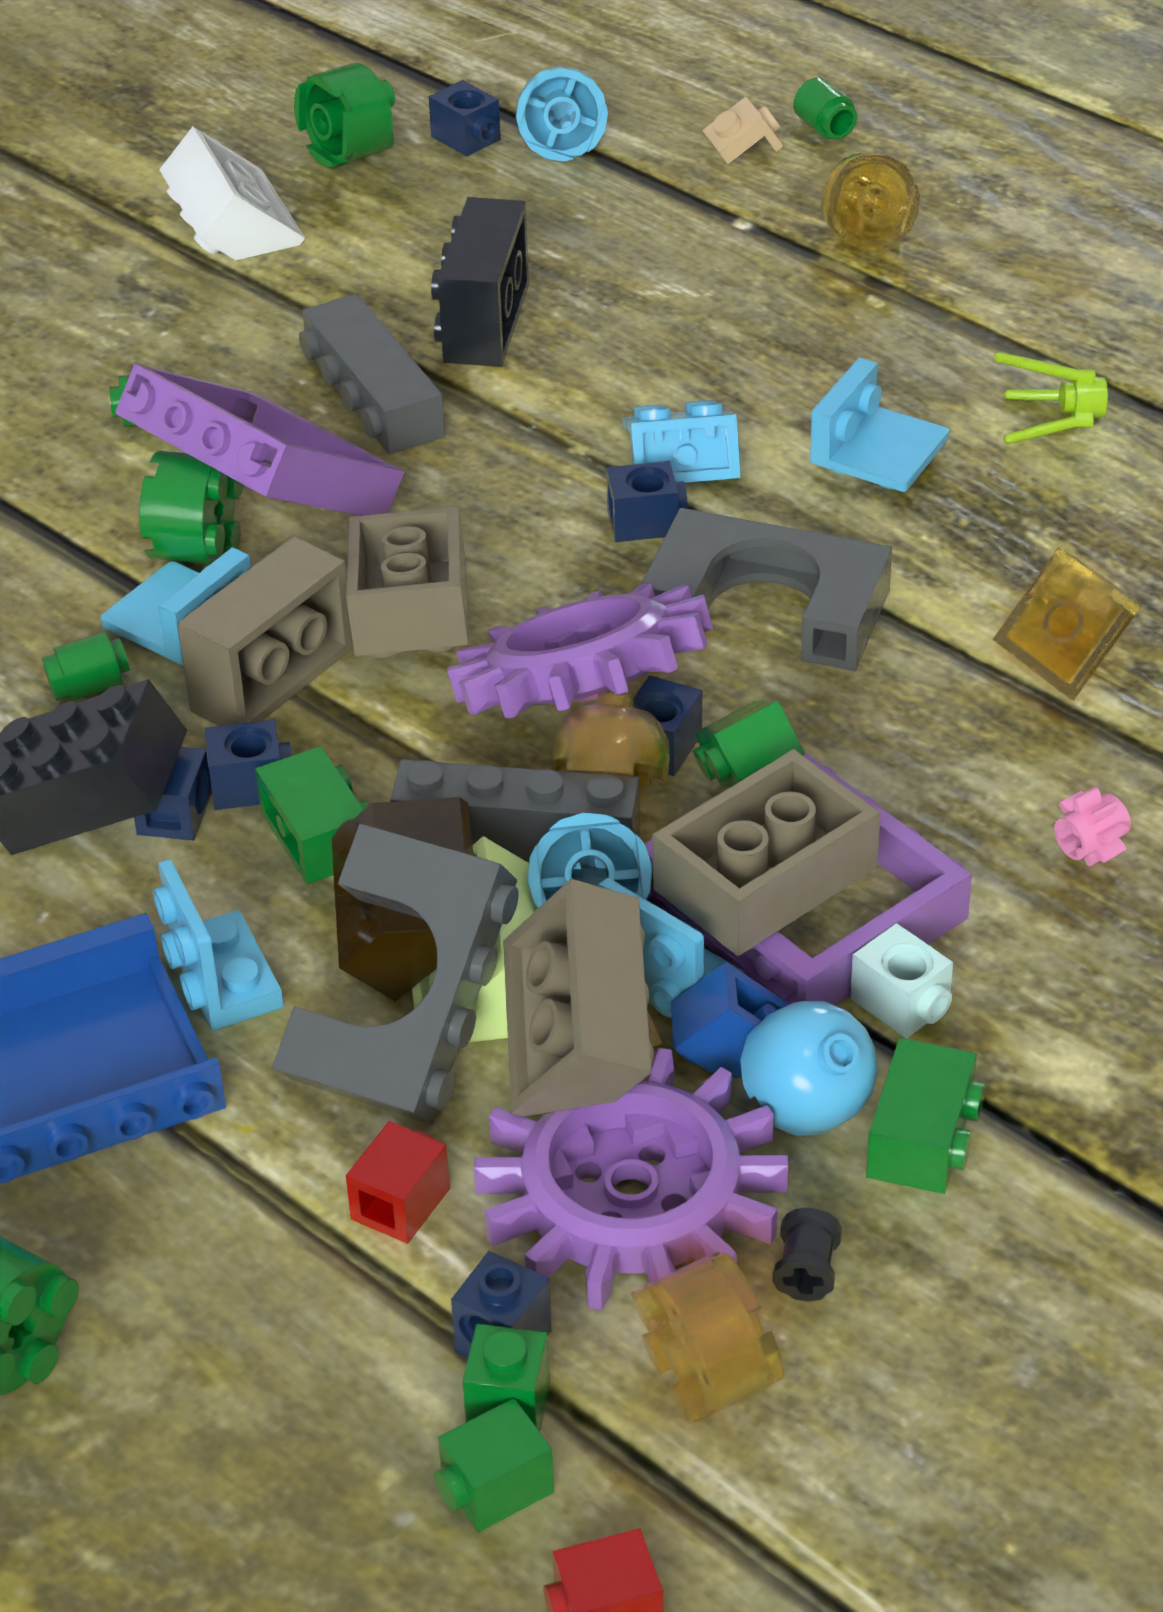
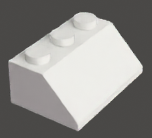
(227, 200)

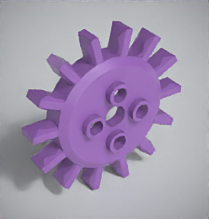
(580, 650)
(612, 1142)

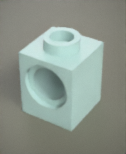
(901, 981)

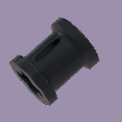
(806, 1260)

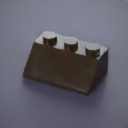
(378, 943)

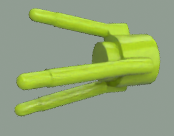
(1082, 397)

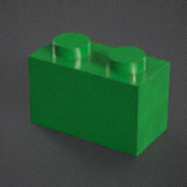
(744, 742)
(305, 805)
(923, 1116)

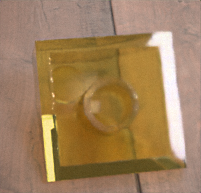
(1067, 623)

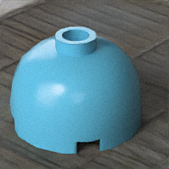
(561, 113)
(589, 851)
(809, 1066)

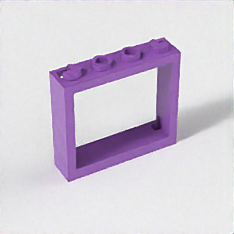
(219, 429)
(934, 909)

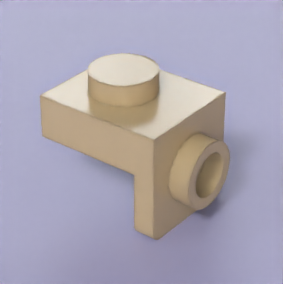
(741, 128)

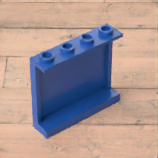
(94, 1049)

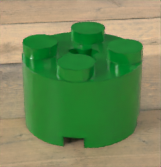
(345, 114)
(188, 510)
(32, 1315)

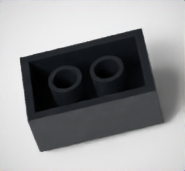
(481, 281)
(86, 765)

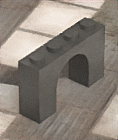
(838, 574)
(409, 1060)

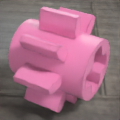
(1092, 826)

